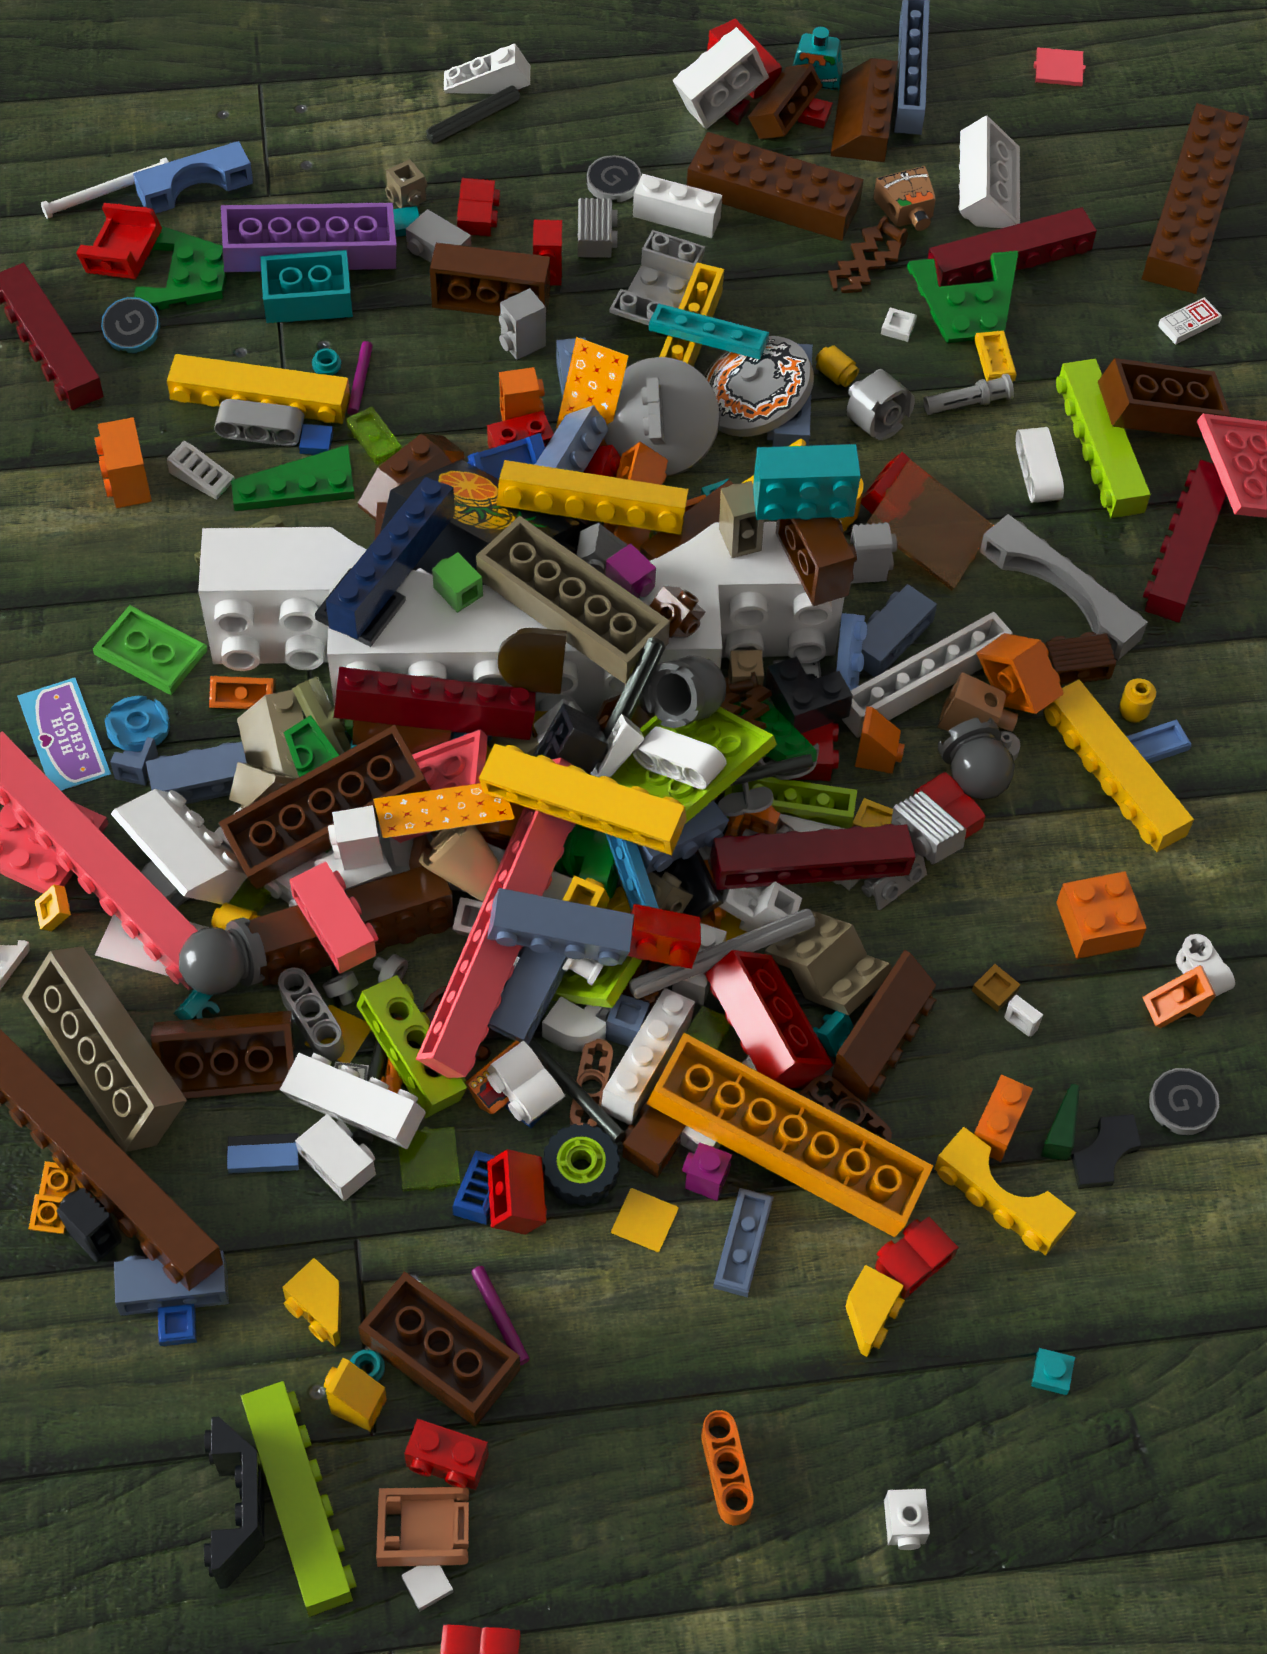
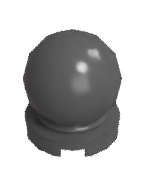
(685, 691)
(978, 758)
(220, 958)

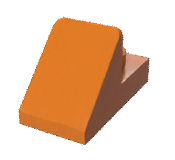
(1181, 996)

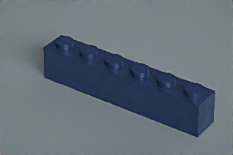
(390, 558)

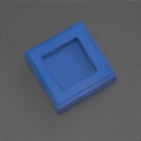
(315, 439)
(177, 1325)

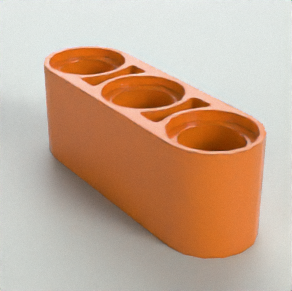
(727, 1485)

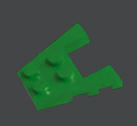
(194, 271)
(968, 308)

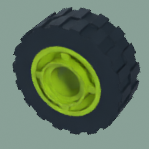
(587, 1184)

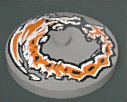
(763, 392)

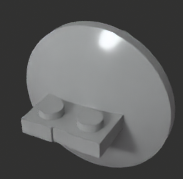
(668, 410)

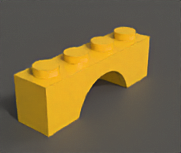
(1036, 1219)

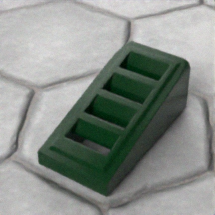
(1062, 1133)

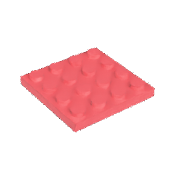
(1240, 459)

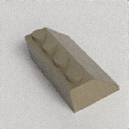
(263, 730)

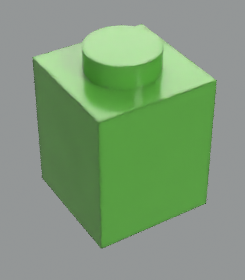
(457, 582)

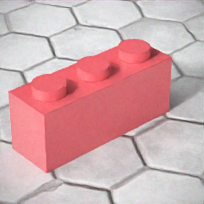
(334, 916)

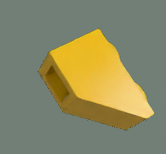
(318, 1299)
(870, 1305)
(354, 1395)

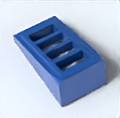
(471, 1210)

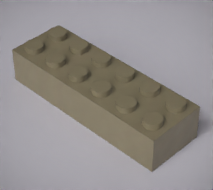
(570, 596)
(103, 1049)

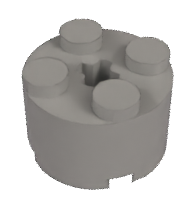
(879, 404)

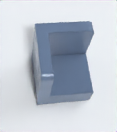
(132, 766)
(626, 1019)

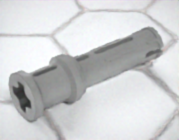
(981, 393)

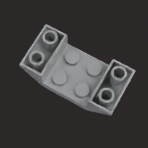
(661, 278)

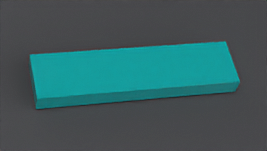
(708, 331)

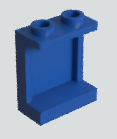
(523, 451)

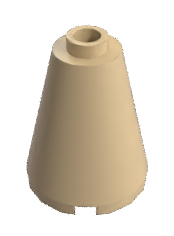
(462, 860)

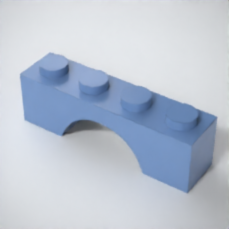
(220, 166)

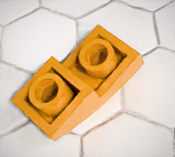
(53, 1188)

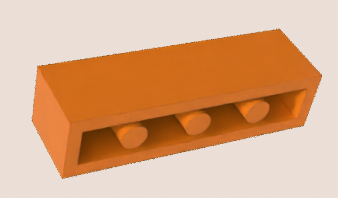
(641, 465)

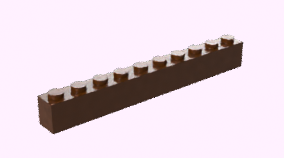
(105, 1170)

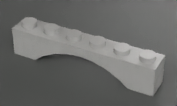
(1018, 549)

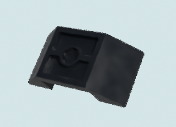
(236, 1548)

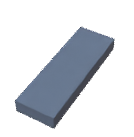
(743, 1242)

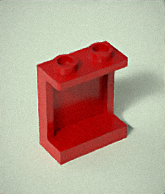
(122, 242)

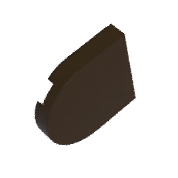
(533, 659)

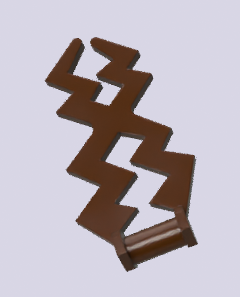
(861, 264)
(755, 695)

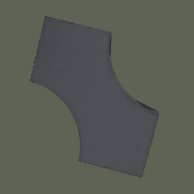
(1115, 1139)

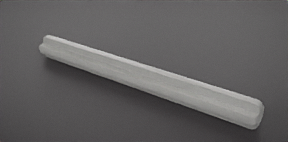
(709, 957)

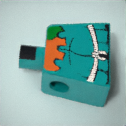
(824, 54)

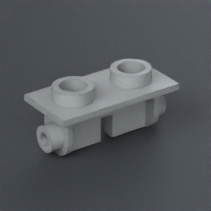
(889, 888)

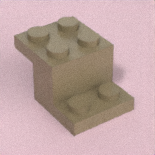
(831, 964)

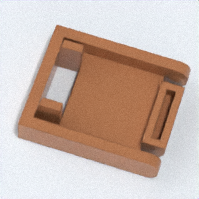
(431, 1526)

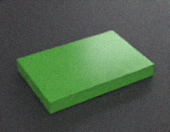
(150, 649)

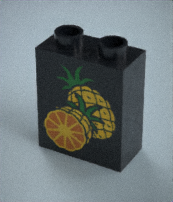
(476, 515)

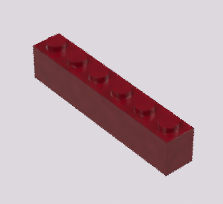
(1035, 241)
(48, 338)
(1187, 545)
(434, 703)
(811, 856)

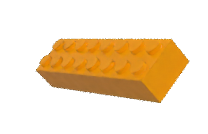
(790, 1135)

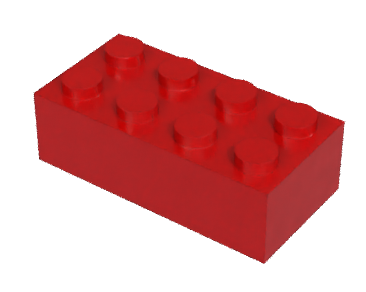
(768, 1018)

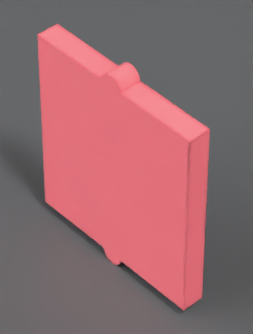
(1059, 66)

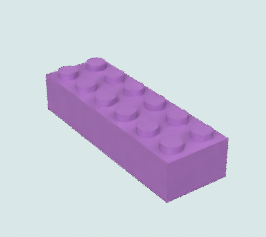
(283, 229)

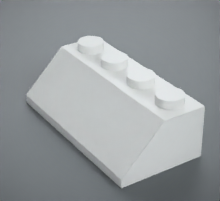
(989, 175)
(182, 846)

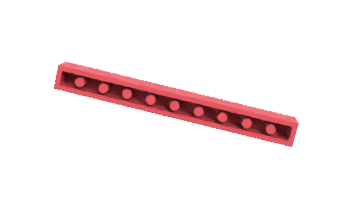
(93, 859)
(484, 964)

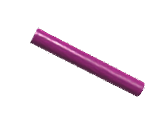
(360, 378)
(499, 1313)

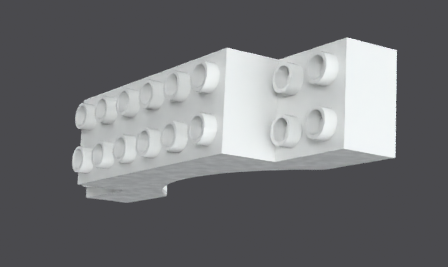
(269, 582)

